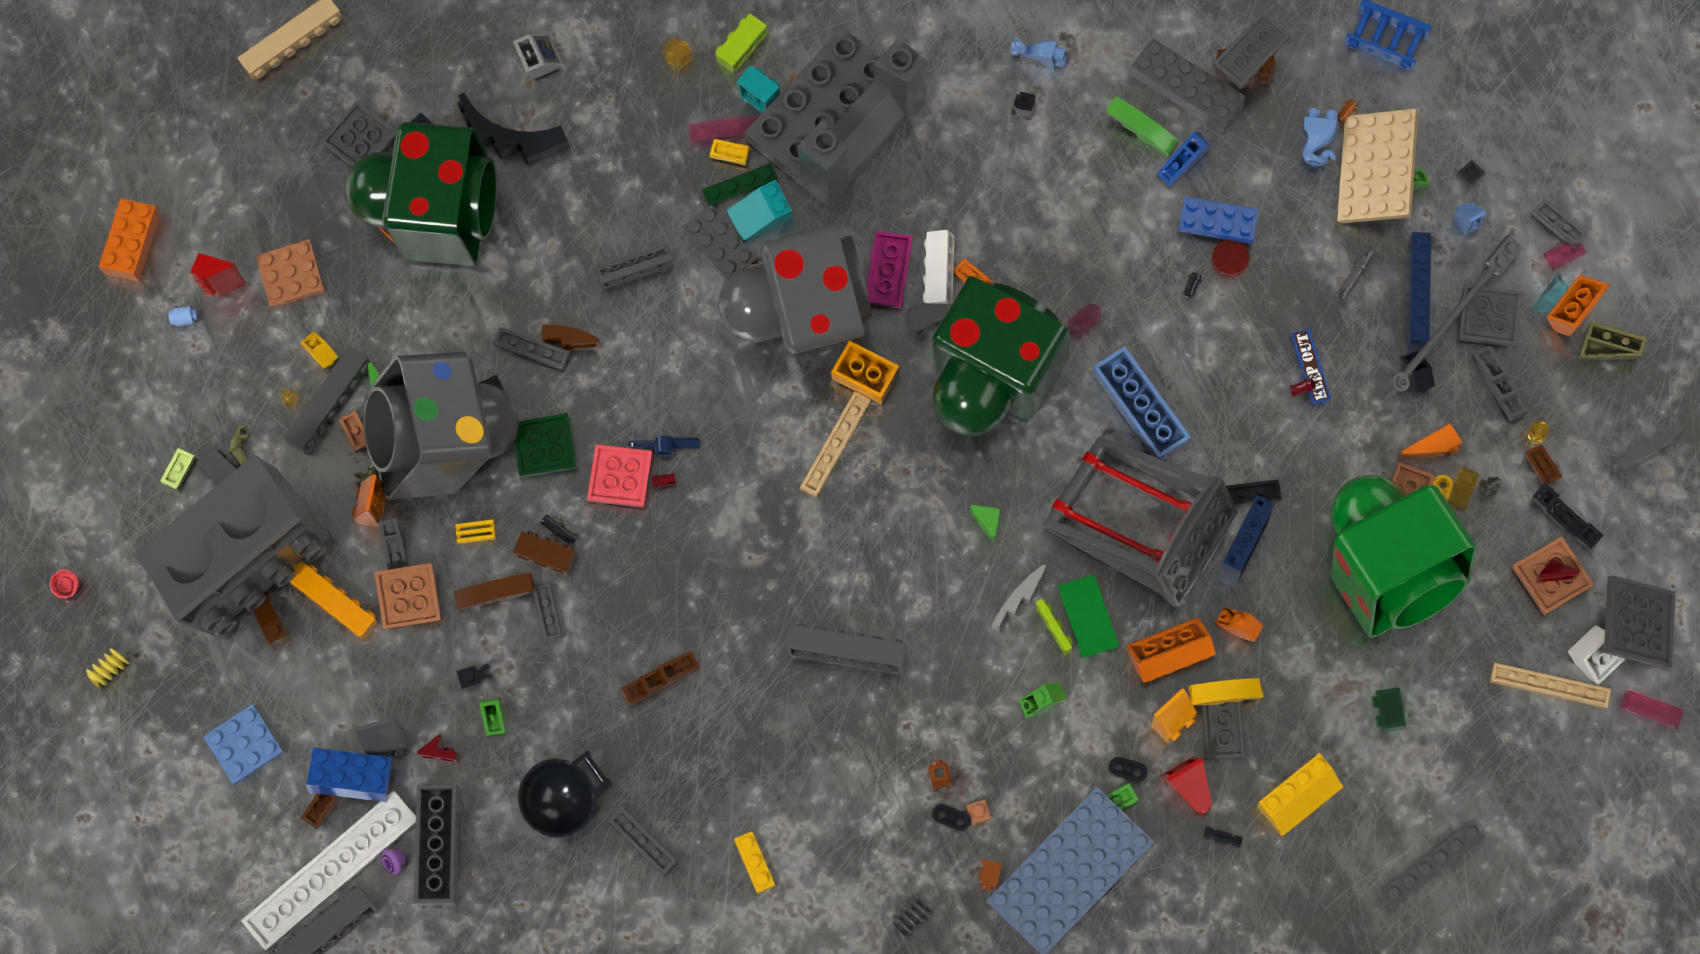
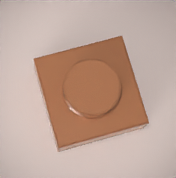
(978, 812)

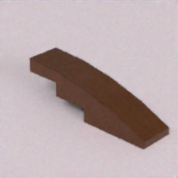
(494, 591)
(660, 678)
(319, 809)

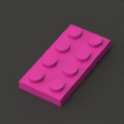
(888, 269)

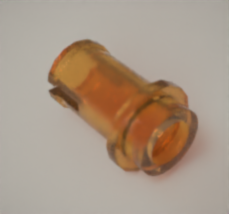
(1349, 107)

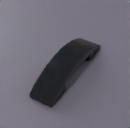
(1566, 518)

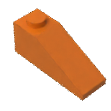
(1436, 445)

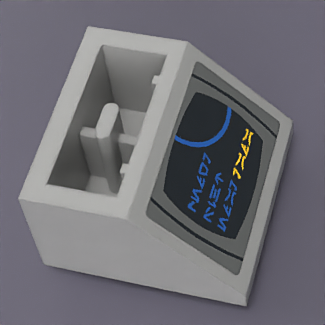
(537, 55)

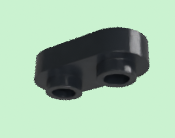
(1128, 768)
(951, 817)

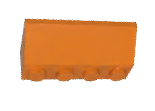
(1171, 650)

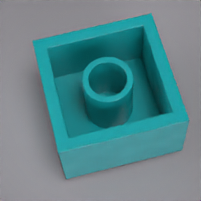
(758, 88)

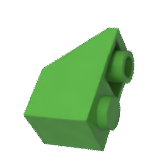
(1043, 699)

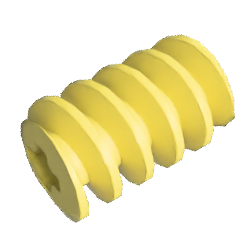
(107, 667)

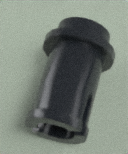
(1192, 285)

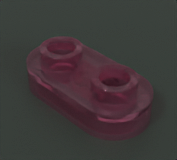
(1083, 320)

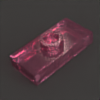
(1563, 255)

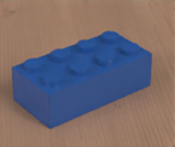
(349, 774)

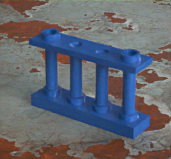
(1400, 21)

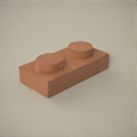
(354, 430)

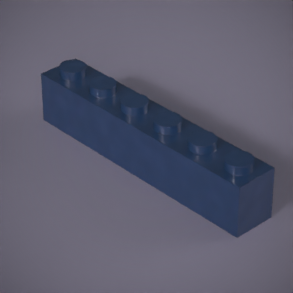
(1419, 289)

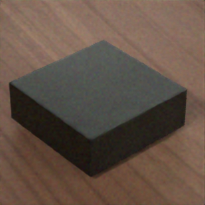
(1471, 173)

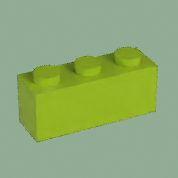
(741, 43)

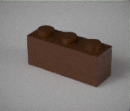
(545, 553)

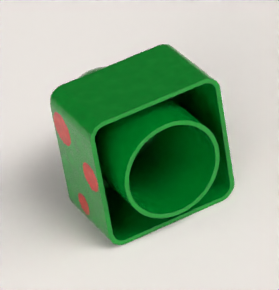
(1397, 553)

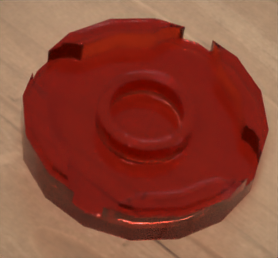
(1230, 258)

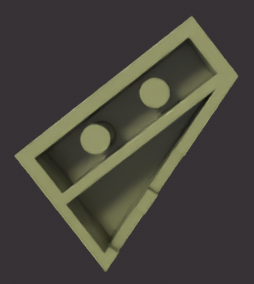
(1609, 343)

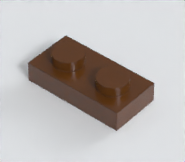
(1543, 465)

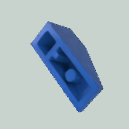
(1185, 157)

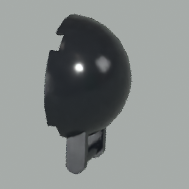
(559, 795)

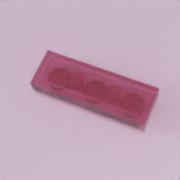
(1651, 709)

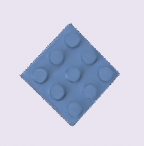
(243, 744)

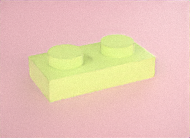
(178, 469)

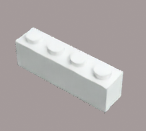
(939, 267)

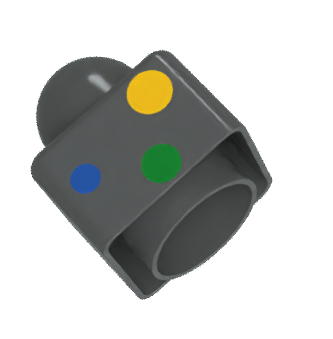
(434, 424)

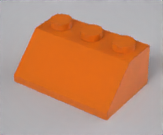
(1576, 304)

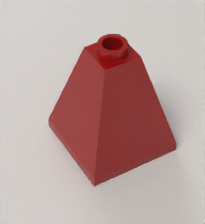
(1190, 784)

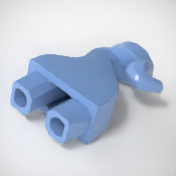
(1044, 52)
(1320, 133)

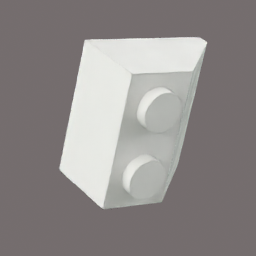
(1590, 656)

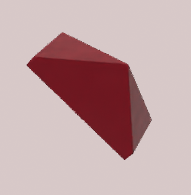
(1556, 572)

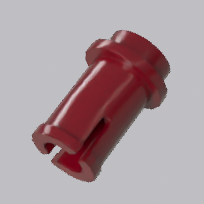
(1307, 385)
(663, 480)

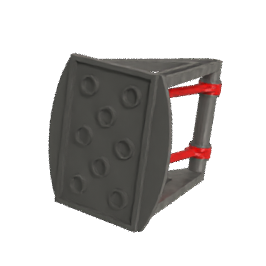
(1188, 547)

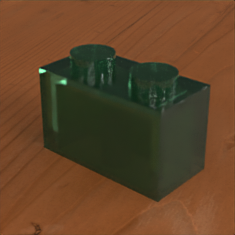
(1389, 710)

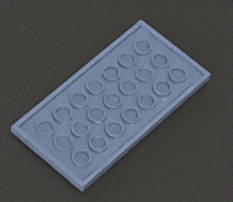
(1070, 871)

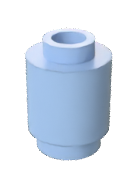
(183, 316)

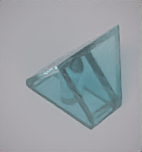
(1551, 295)

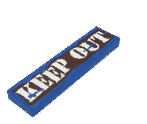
(1310, 365)

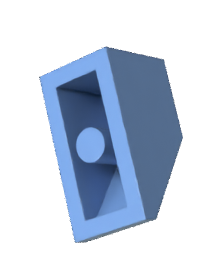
(1469, 217)

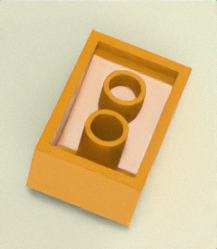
(1174, 717)

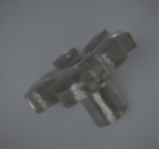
(1490, 486)

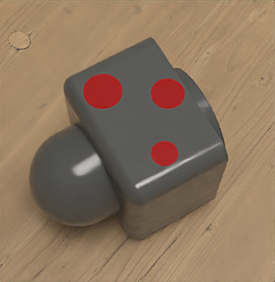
(802, 291)

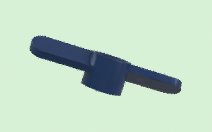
(666, 444)

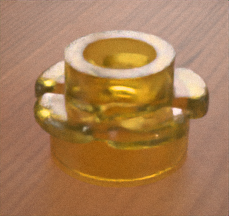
(287, 397)

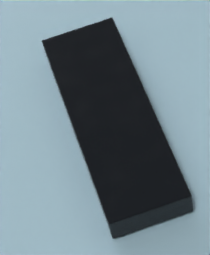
(1247, 492)

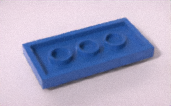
(1218, 220)

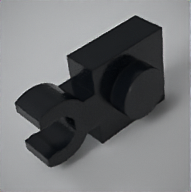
(471, 677)

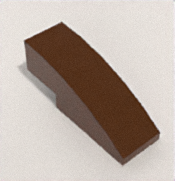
(569, 337)

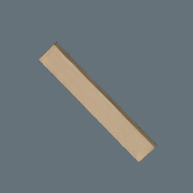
(835, 444)
(1550, 685)

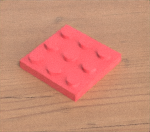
(619, 476)

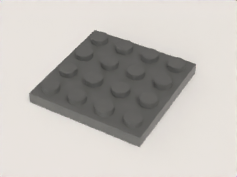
(1639, 622)

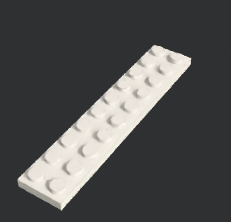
(329, 871)

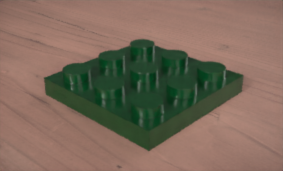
(544, 446)

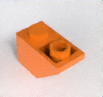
(1239, 624)

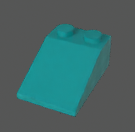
(760, 211)

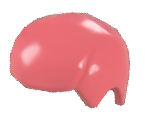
(64, 583)

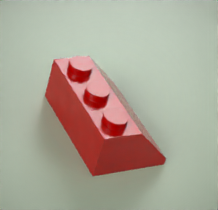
(216, 275)

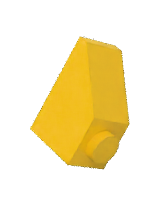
(319, 350)

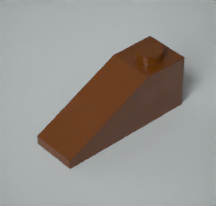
(271, 624)

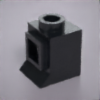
(1023, 105)

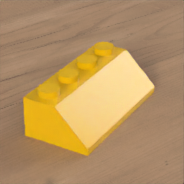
(1300, 795)

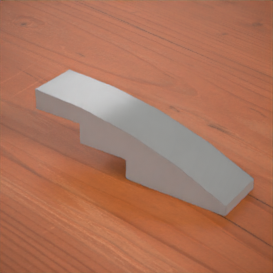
(1022, 593)

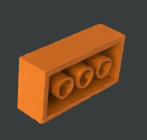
(129, 240)

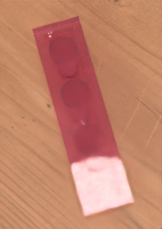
(720, 129)

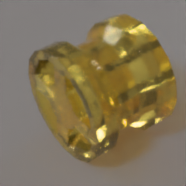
(1540, 428)

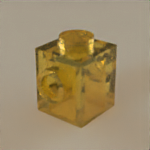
(677, 53)

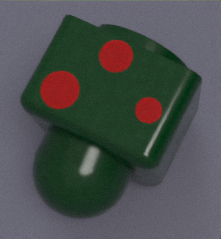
(428, 193)
(995, 357)

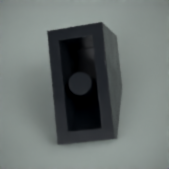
(1422, 376)

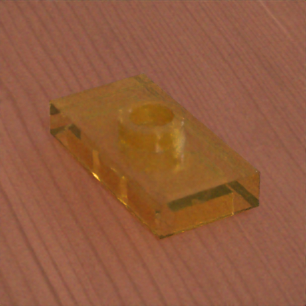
(1463, 488)

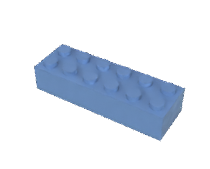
(1141, 404)

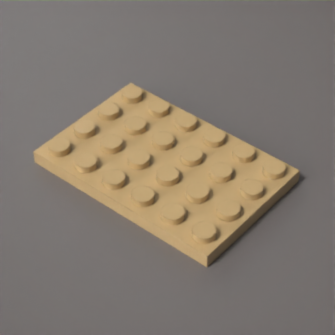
(1378, 166)

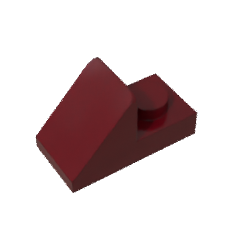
(433, 751)

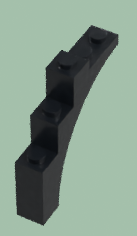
(532, 145)

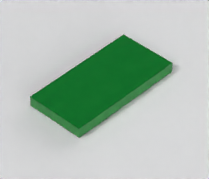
(1088, 616)

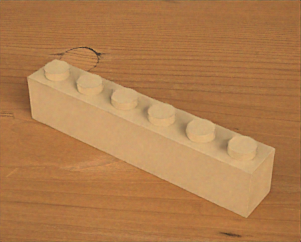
(290, 38)

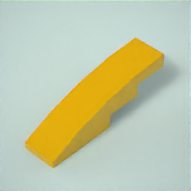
(1225, 691)

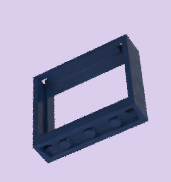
(1245, 541)

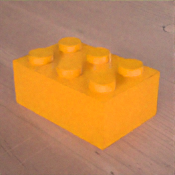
(865, 372)

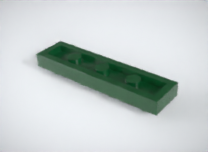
(739, 185)

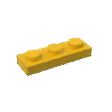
(754, 862)

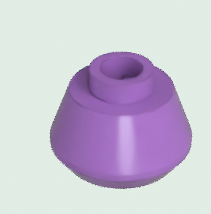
(393, 860)

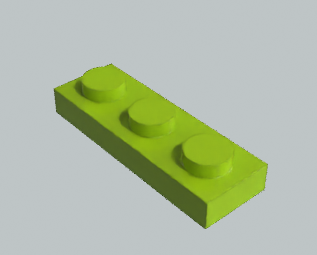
(1054, 626)

